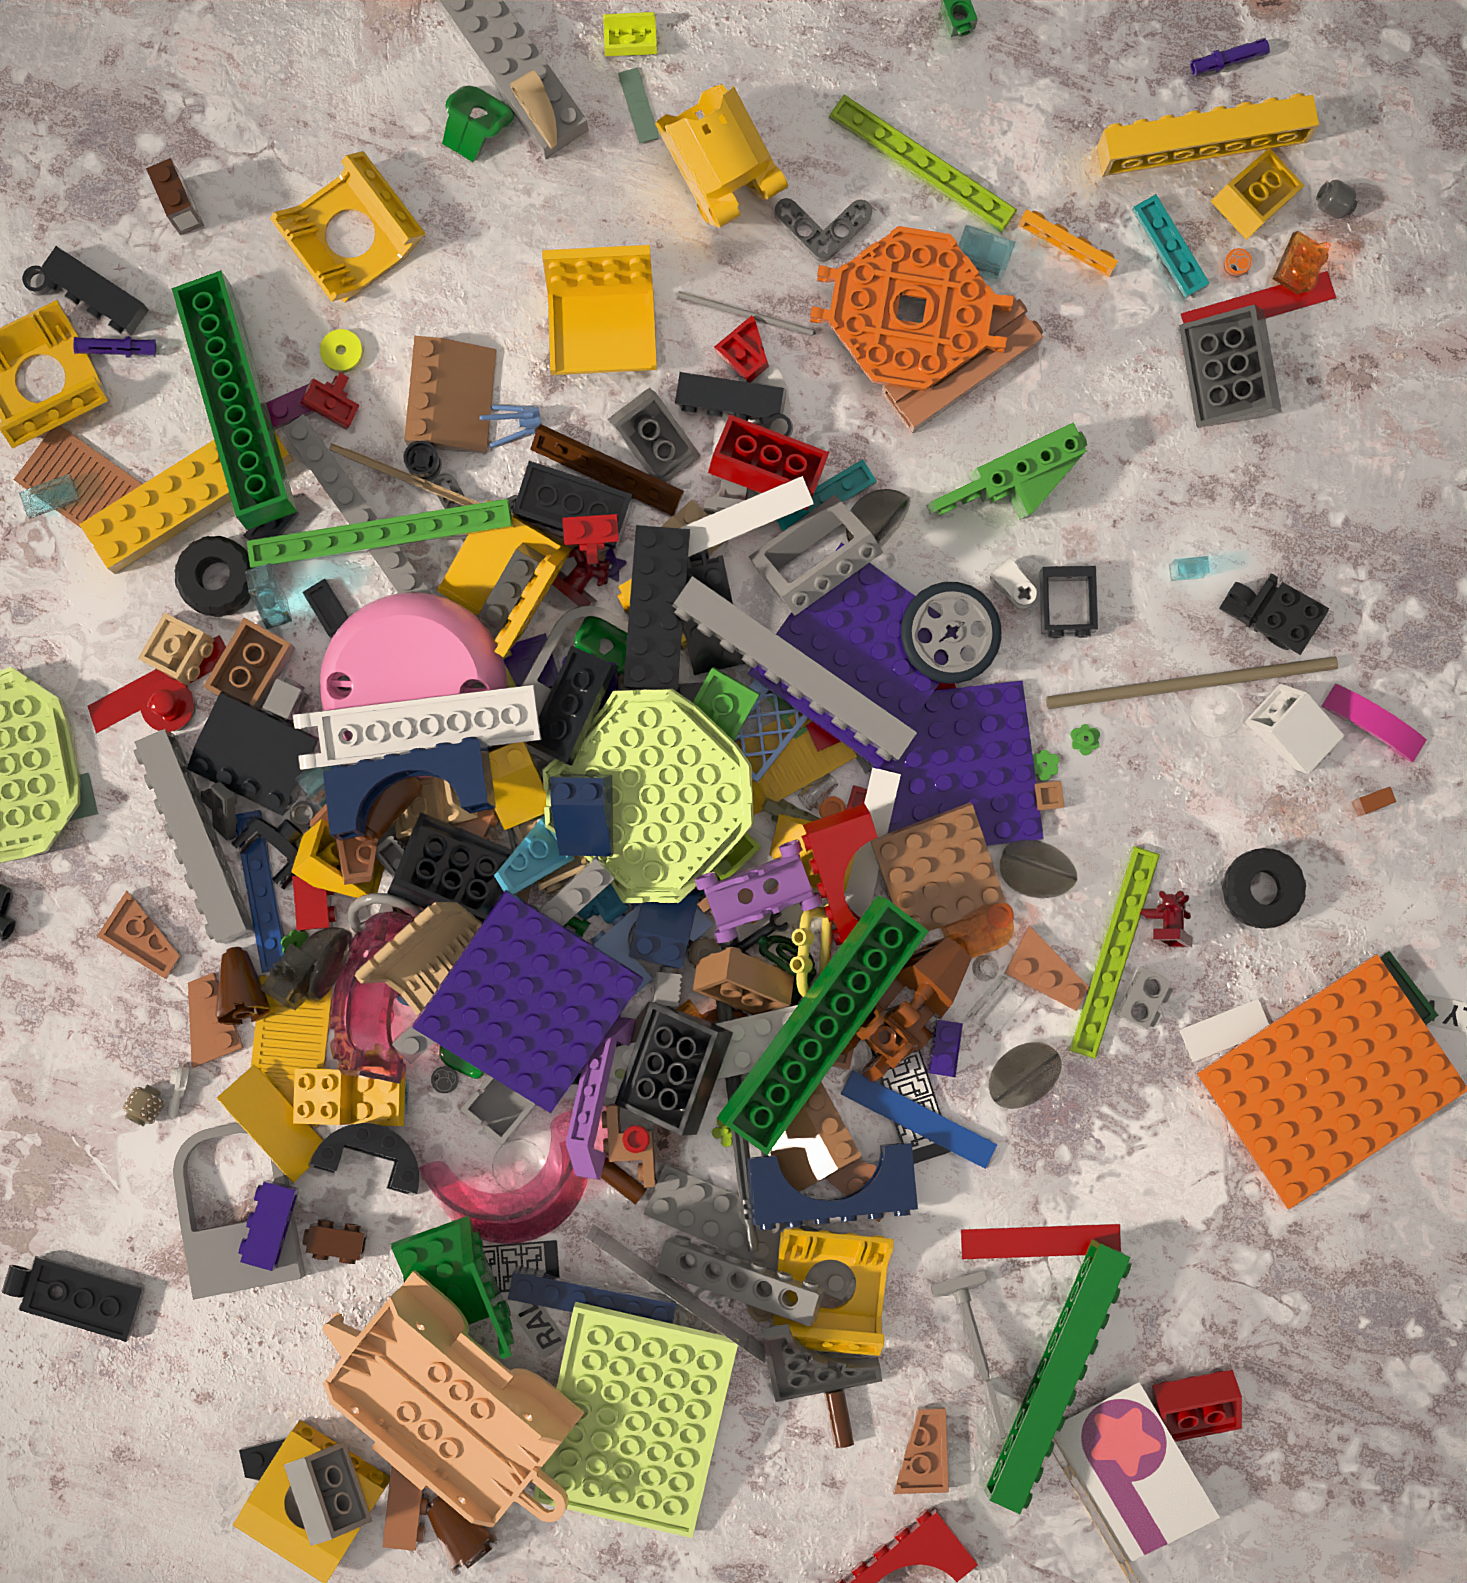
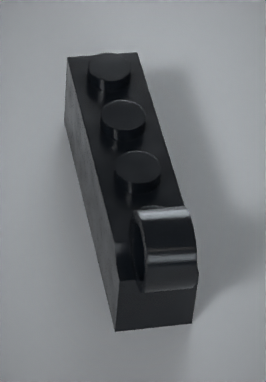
(89, 288)
(732, 397)

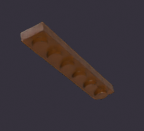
(606, 469)

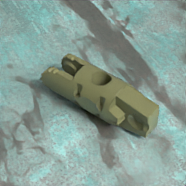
(787, 809)

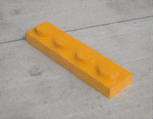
(1075, 246)

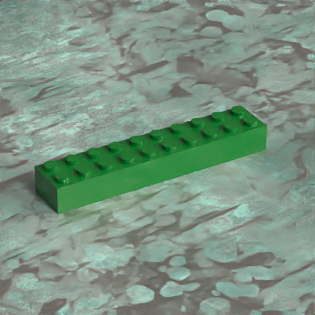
(234, 400)
(822, 1024)
(1057, 1376)

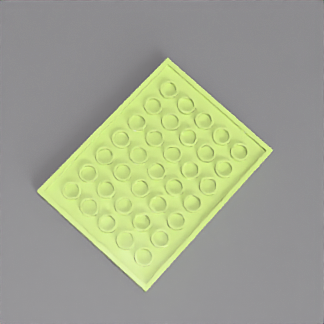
(648, 1418)

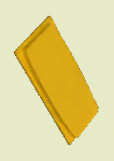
(270, 1123)

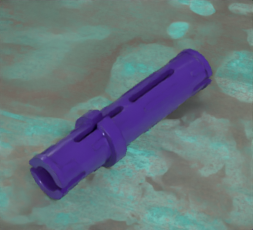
(1219, 59)
(115, 346)

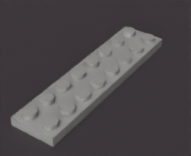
(716, 1218)

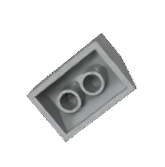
(328, 1493)

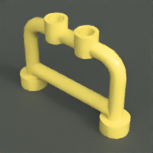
(803, 948)

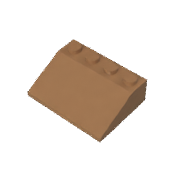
(449, 394)
(815, 1143)

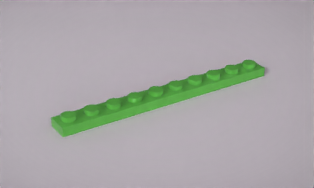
(380, 533)

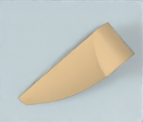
(535, 102)

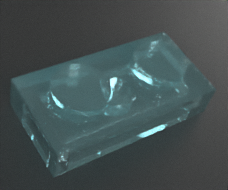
(49, 496)

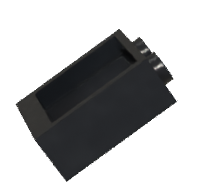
(1069, 573)

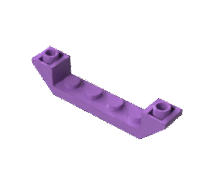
(589, 1102)

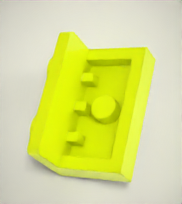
(630, 34)

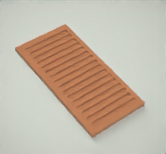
(94, 476)

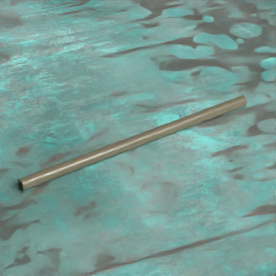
(1192, 682)

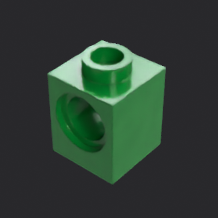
(956, 26)

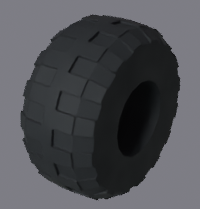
(197, 559)
(1289, 882)

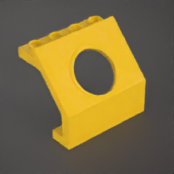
(360, 190)
(51, 334)
(856, 1323)
(265, 1512)

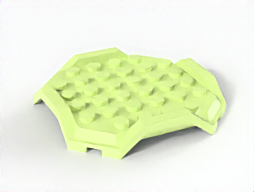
(36, 768)
(675, 791)

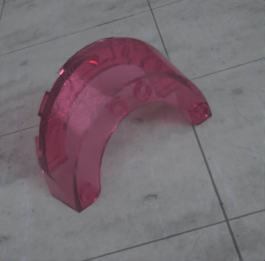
(364, 1011)
(520, 1213)

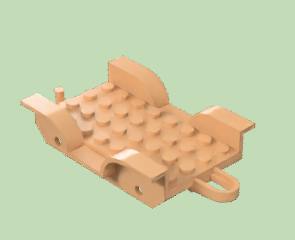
(448, 1406)

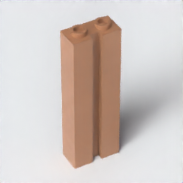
(920, 407)

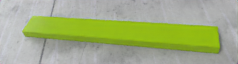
(923, 163)
(1114, 952)

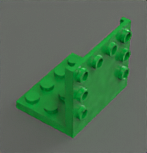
(457, 1266)

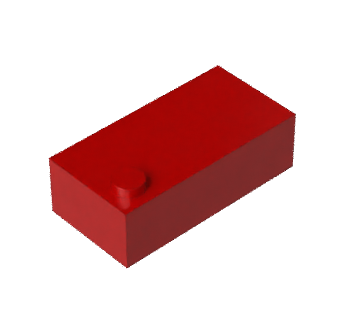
(764, 458)

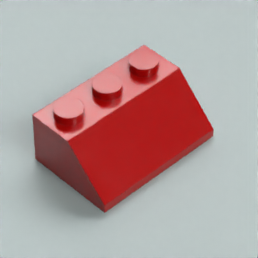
(1199, 1405)

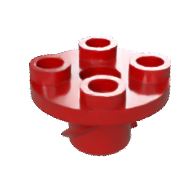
(167, 705)

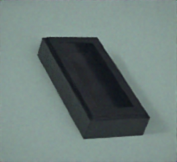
(326, 606)

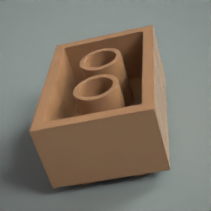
(250, 664)
(743, 981)

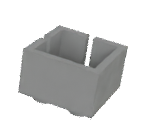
(498, 1107)

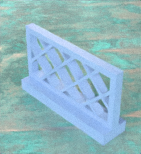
(783, 743)

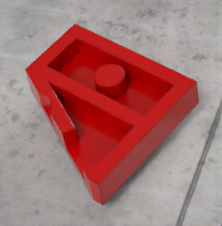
(744, 350)

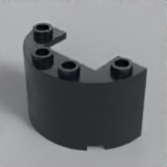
(373, 1141)

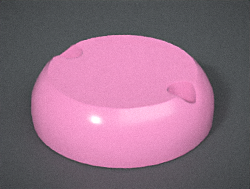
(408, 651)

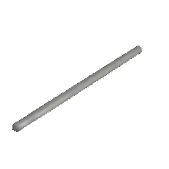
(745, 313)

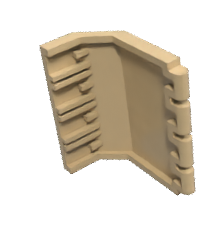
(422, 953)

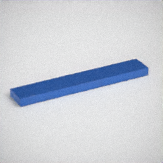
(261, 896)
(919, 1119)

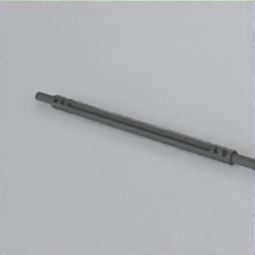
(741, 1148)

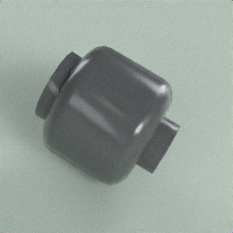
(1336, 199)

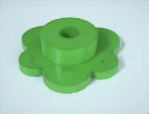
(1078, 735)
(1051, 762)
(295, 938)

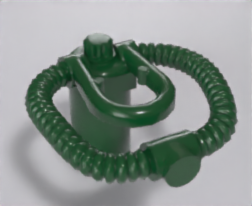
(788, 945)

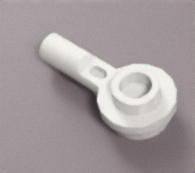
(179, 1078)

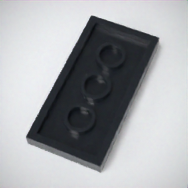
(572, 704)

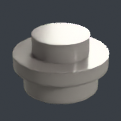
(302, 813)

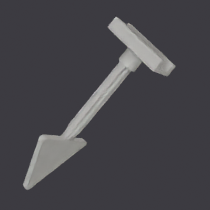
(960, 1289)

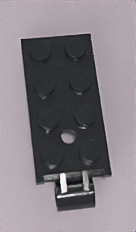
(704, 650)
(87, 1298)

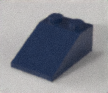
(583, 814)
(664, 931)

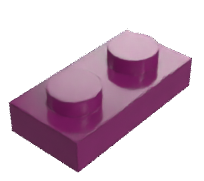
(287, 408)

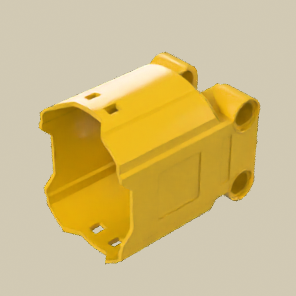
(720, 154)

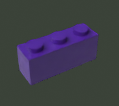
(268, 1225)

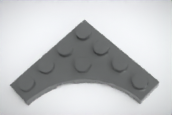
(802, 1373)

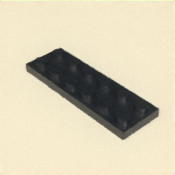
(653, 627)

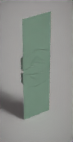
(638, 105)

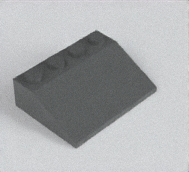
(1230, 367)

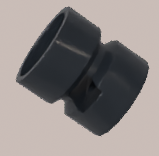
(422, 460)

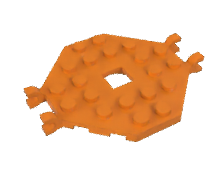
(916, 266)

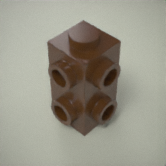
(328, 1240)

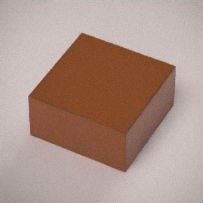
(1373, 801)

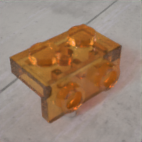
(1301, 263)

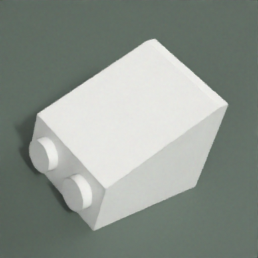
(1295, 728)

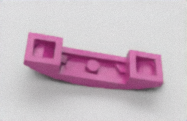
(1375, 721)

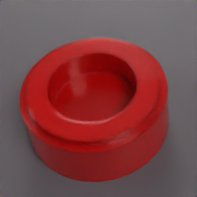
(636, 1139)

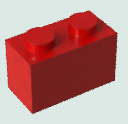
(312, 906)

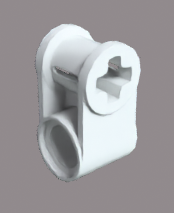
(1010, 581)

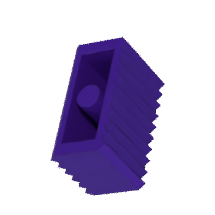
(945, 1048)

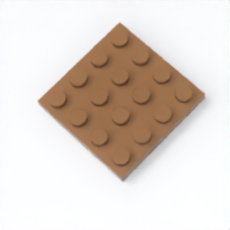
(939, 868)

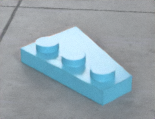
(531, 860)

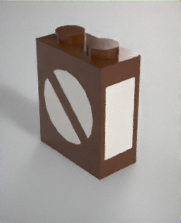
(175, 196)

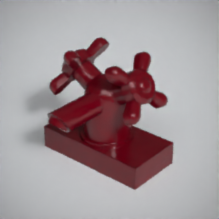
(579, 577)
(1173, 914)

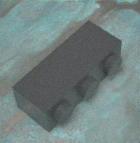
(510, 586)

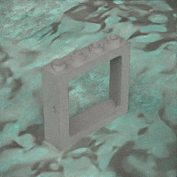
(827, 573)

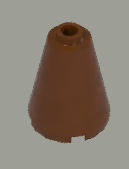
(391, 806)
(239, 989)
(459, 1539)

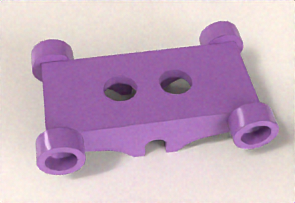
(792, 889)

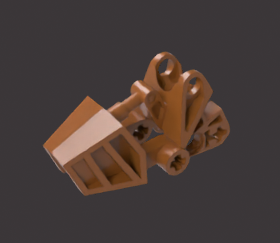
(935, 977)

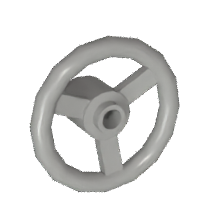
(388, 903)

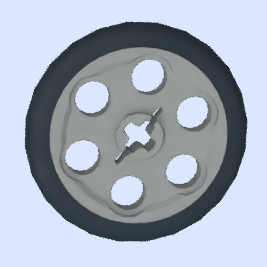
(922, 654)

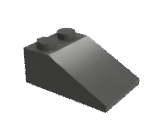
(654, 436)

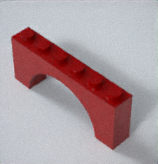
(832, 845)
(924, 1543)

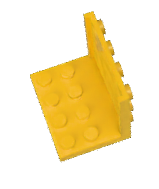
(600, 309)
(484, 560)

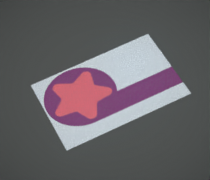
(1134, 1473)

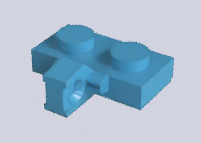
(605, 904)

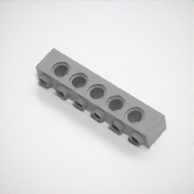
(674, 1265)

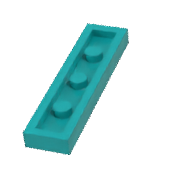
(1170, 246)
(843, 485)

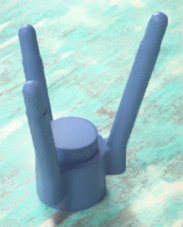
(528, 417)

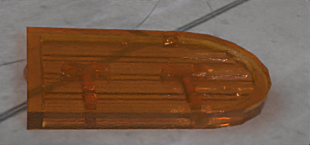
(981, 930)

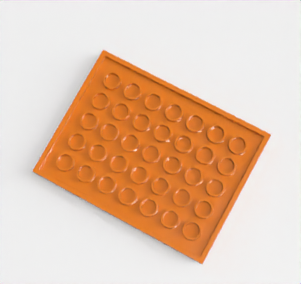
(1332, 1081)

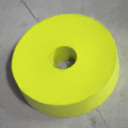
(336, 340)

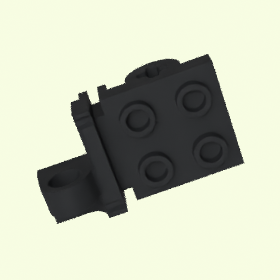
(1279, 613)

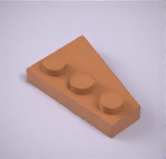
(1045, 971)
(208, 1036)

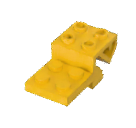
(341, 1099)

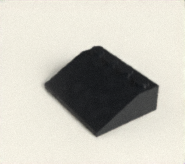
(251, 753)
(449, 866)
(673, 1069)

